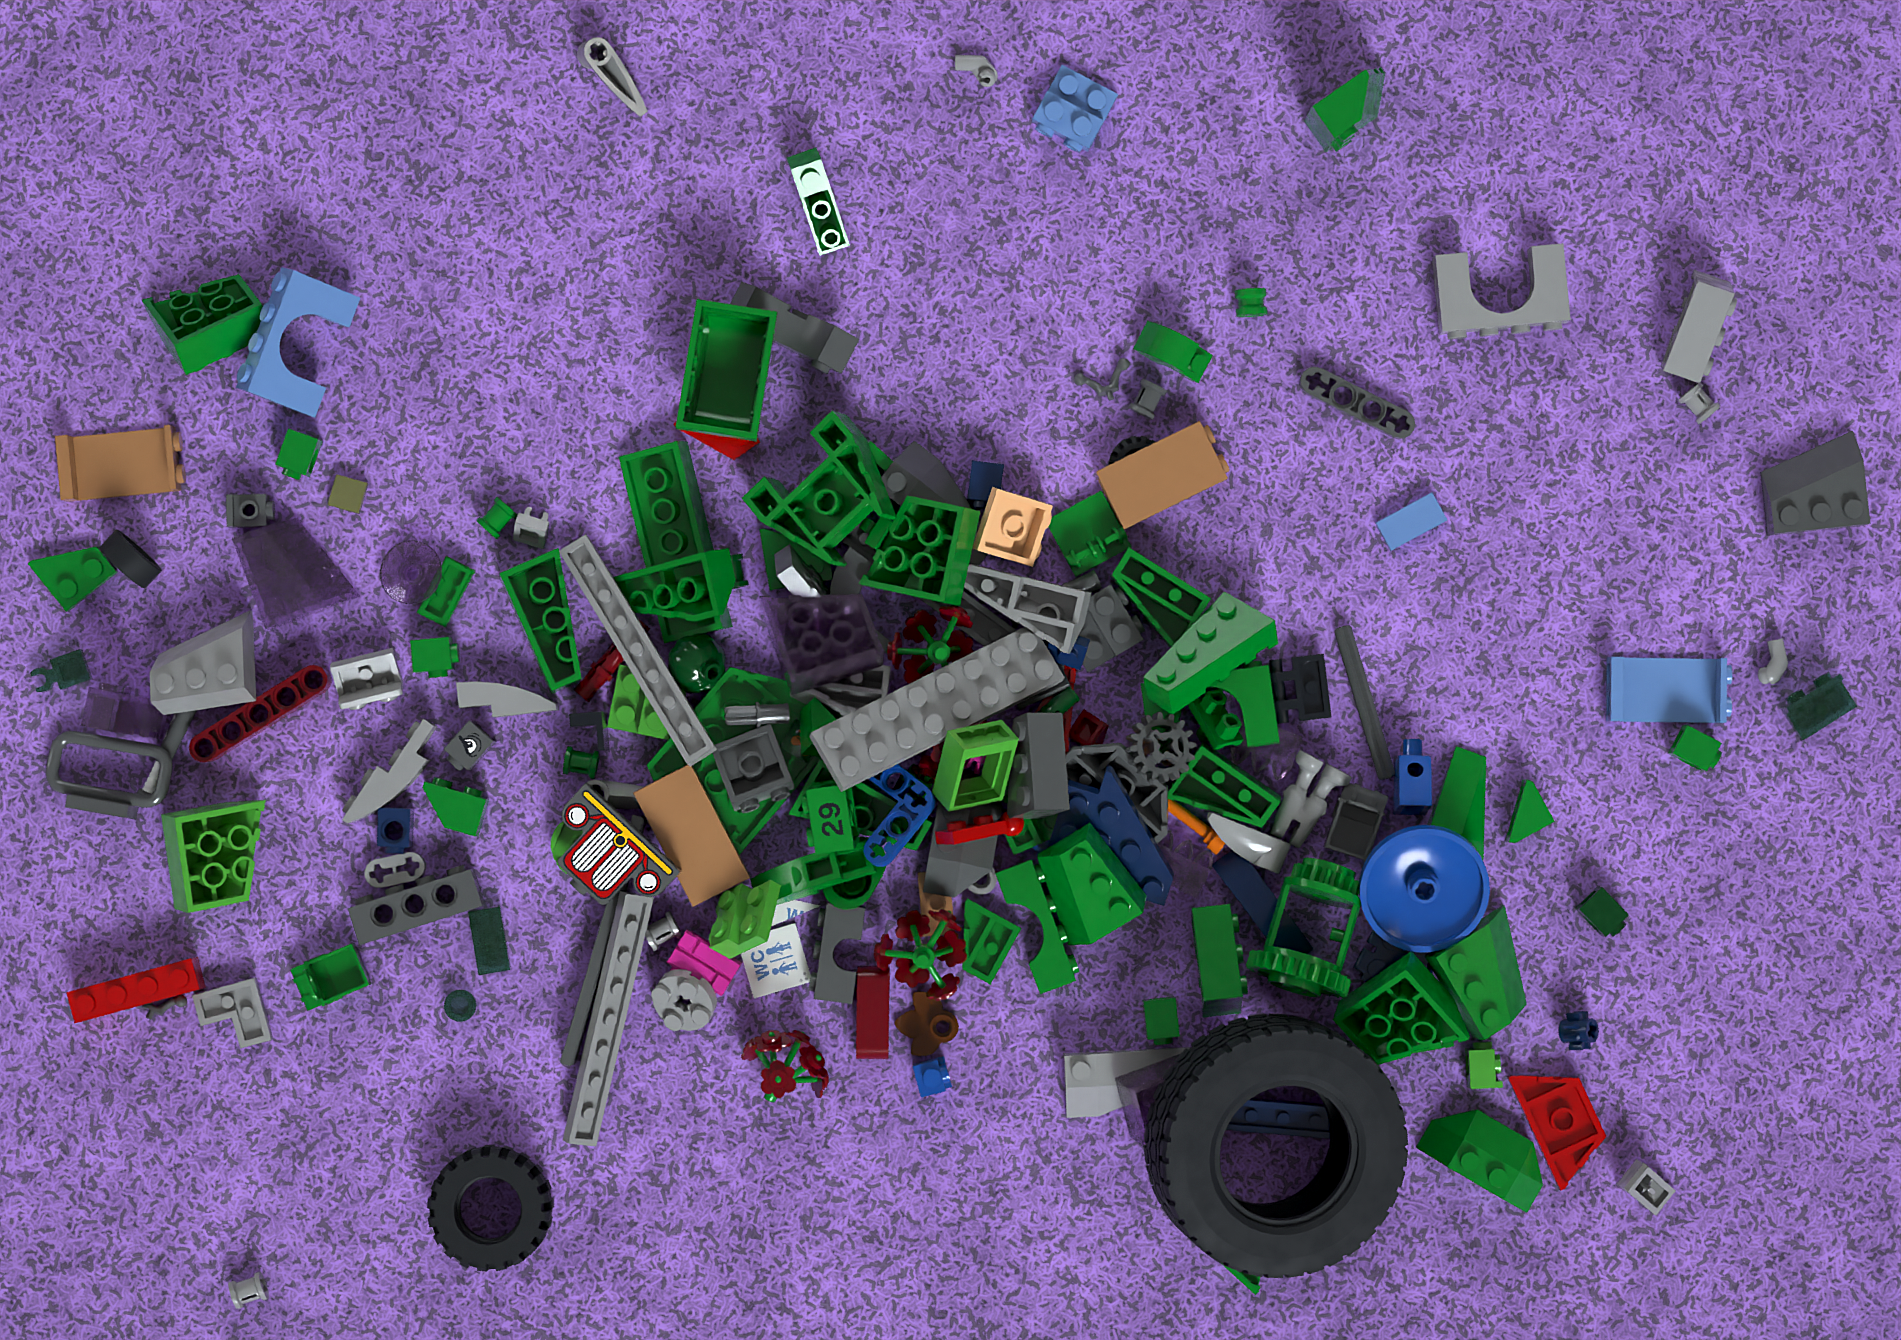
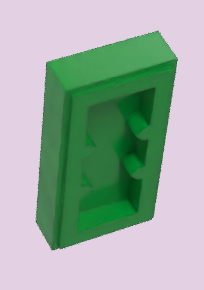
(445, 599)

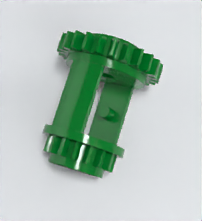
(1298, 971)

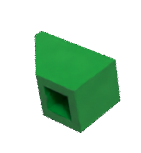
(457, 809)

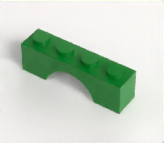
(1051, 964)

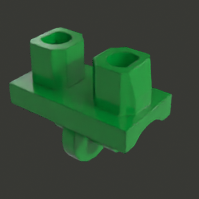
(1215, 722)

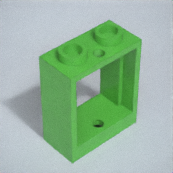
(987, 739)

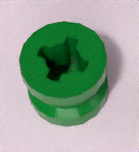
(1251, 302)

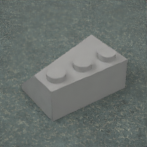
(207, 669)

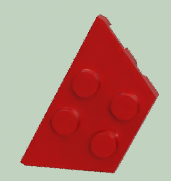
(1560, 1121)

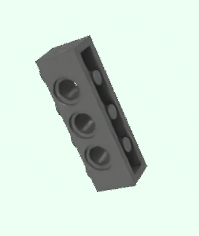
(371, 928)

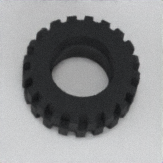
(446, 1207)

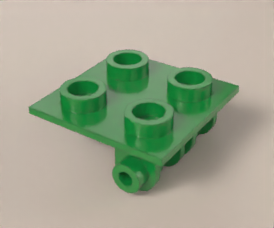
(1088, 533)

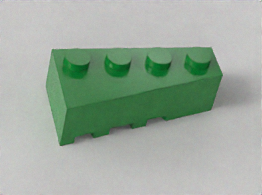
(543, 612)

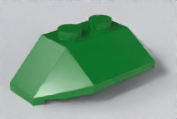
(1486, 1155)

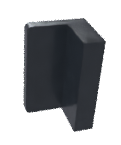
(596, 719)

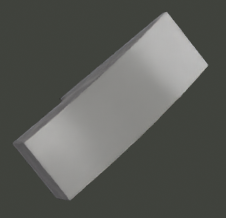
(504, 699)

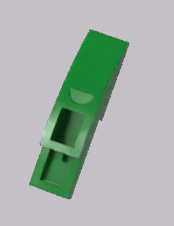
(815, 872)

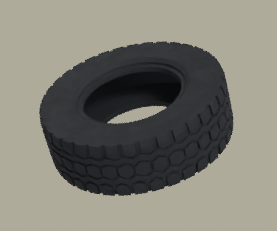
(1343, 1198)

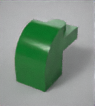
(1173, 351)

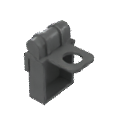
(797, 575)
(1356, 821)

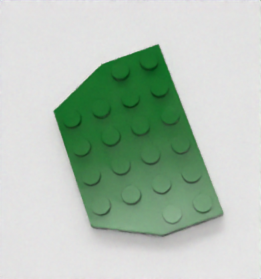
(736, 688)

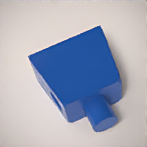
(1411, 793)

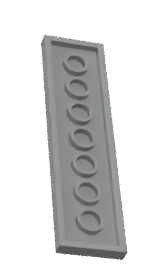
(939, 702)

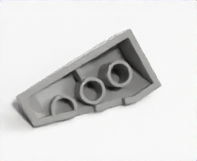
(1092, 1075)

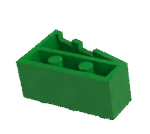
(1159, 596)
(1218, 960)

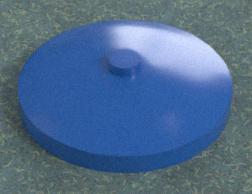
(1424, 888)

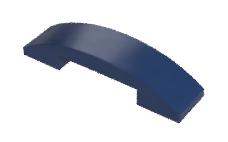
(1259, 901)

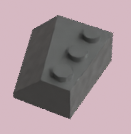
(1817, 489)

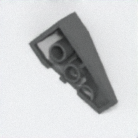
(924, 476)

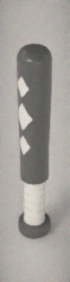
(171, 742)

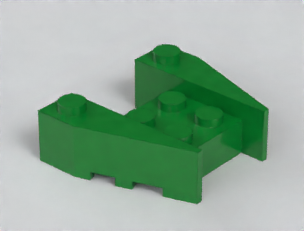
(831, 497)

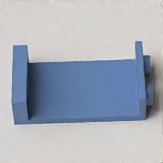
(1667, 690)

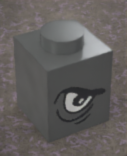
(468, 746)

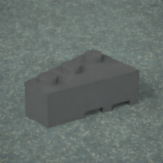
(1039, 767)

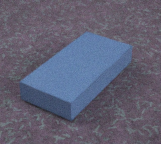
(1411, 521)

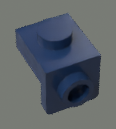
(1076, 656)

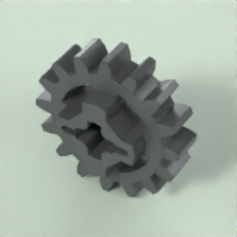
(1174, 749)

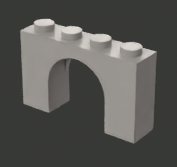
(1462, 313)

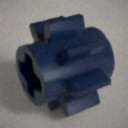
(1578, 1030)

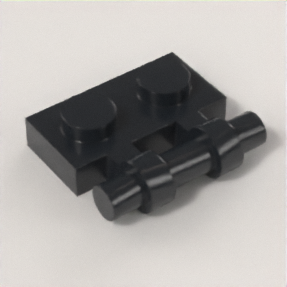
(1310, 688)

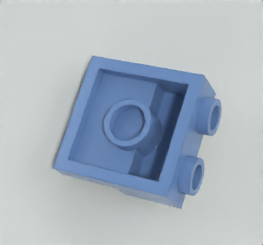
(1074, 109)

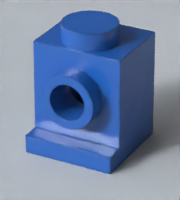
(932, 1076)

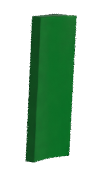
(669, 519)

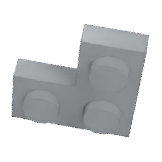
(241, 1003)

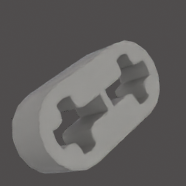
(393, 862)

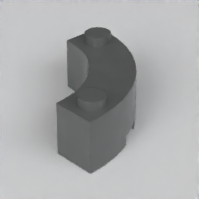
(802, 333)

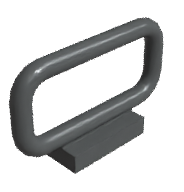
(102, 799)

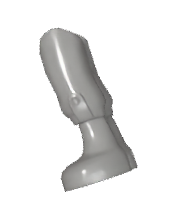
(1303, 808)

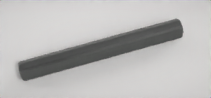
(1364, 702)

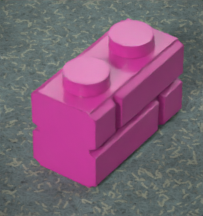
(695, 956)

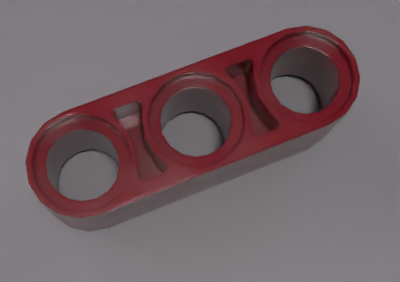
(872, 1013)

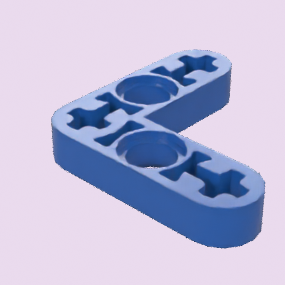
(903, 809)

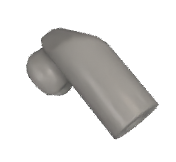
(1777, 664)

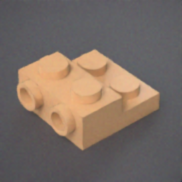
(1013, 527)

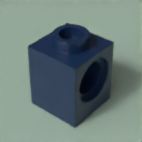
(982, 479)
(385, 818)

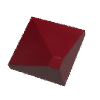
(1088, 729)

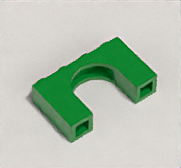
(1255, 695)

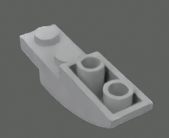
(385, 786)

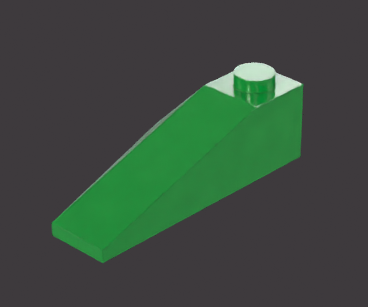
(682, 588)
(1462, 798)

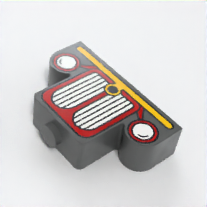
(611, 851)

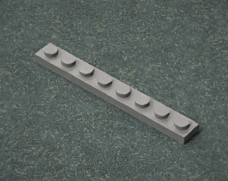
(638, 650)
(608, 1019)

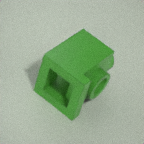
(1482, 1066)

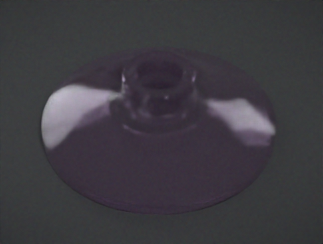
(398, 565)

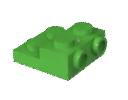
(632, 709)
(743, 918)

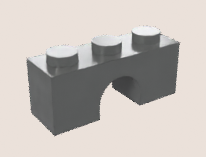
(831, 980)

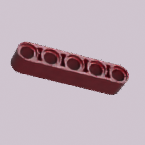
(244, 715)

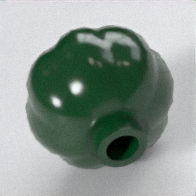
(696, 663)

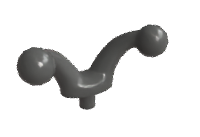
(1080, 379)
(179, 1001)

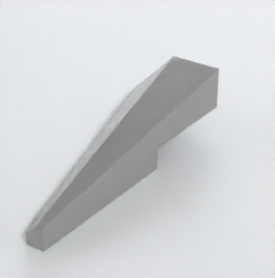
(1041, 606)

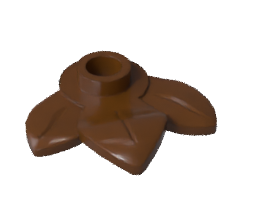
(922, 1022)

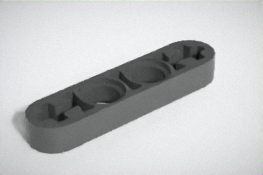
(1355, 407)

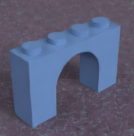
(264, 370)

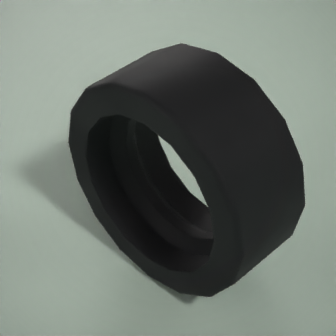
(130, 559)

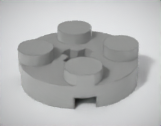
(673, 1011)

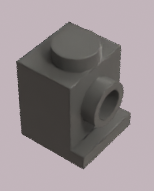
(236, 510)

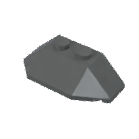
(1088, 766)
(960, 865)

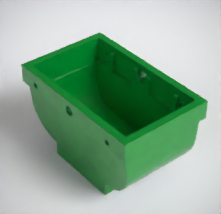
(726, 370)

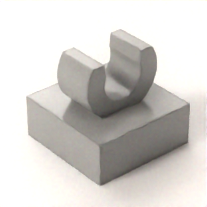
(531, 529)

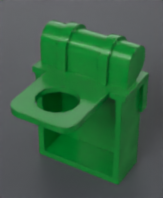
(330, 976)

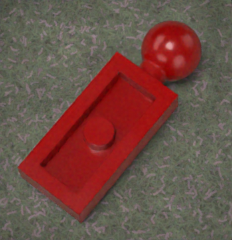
(983, 827)

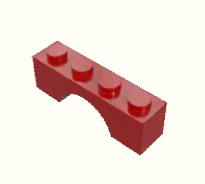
(136, 989)

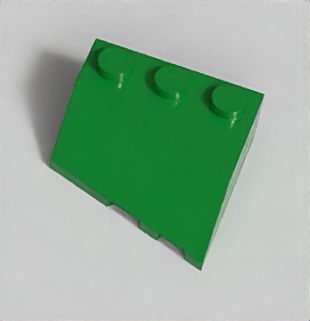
(1089, 886)
(1483, 976)

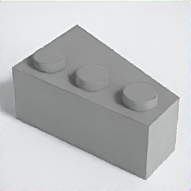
(1699, 327)

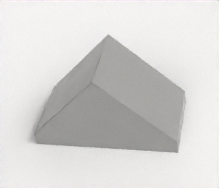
(1646, 1187)

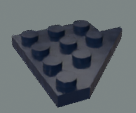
(1121, 828)

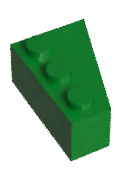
(1224, 788)

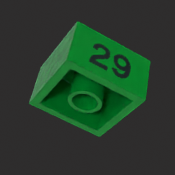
(831, 817)

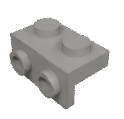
(367, 679)

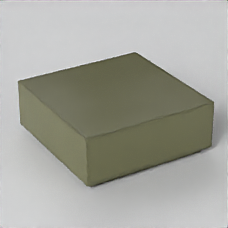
(347, 494)

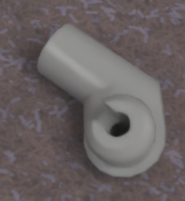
(979, 66)

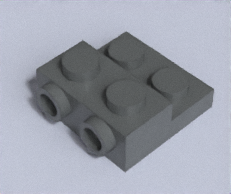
(1109, 627)
(753, 769)

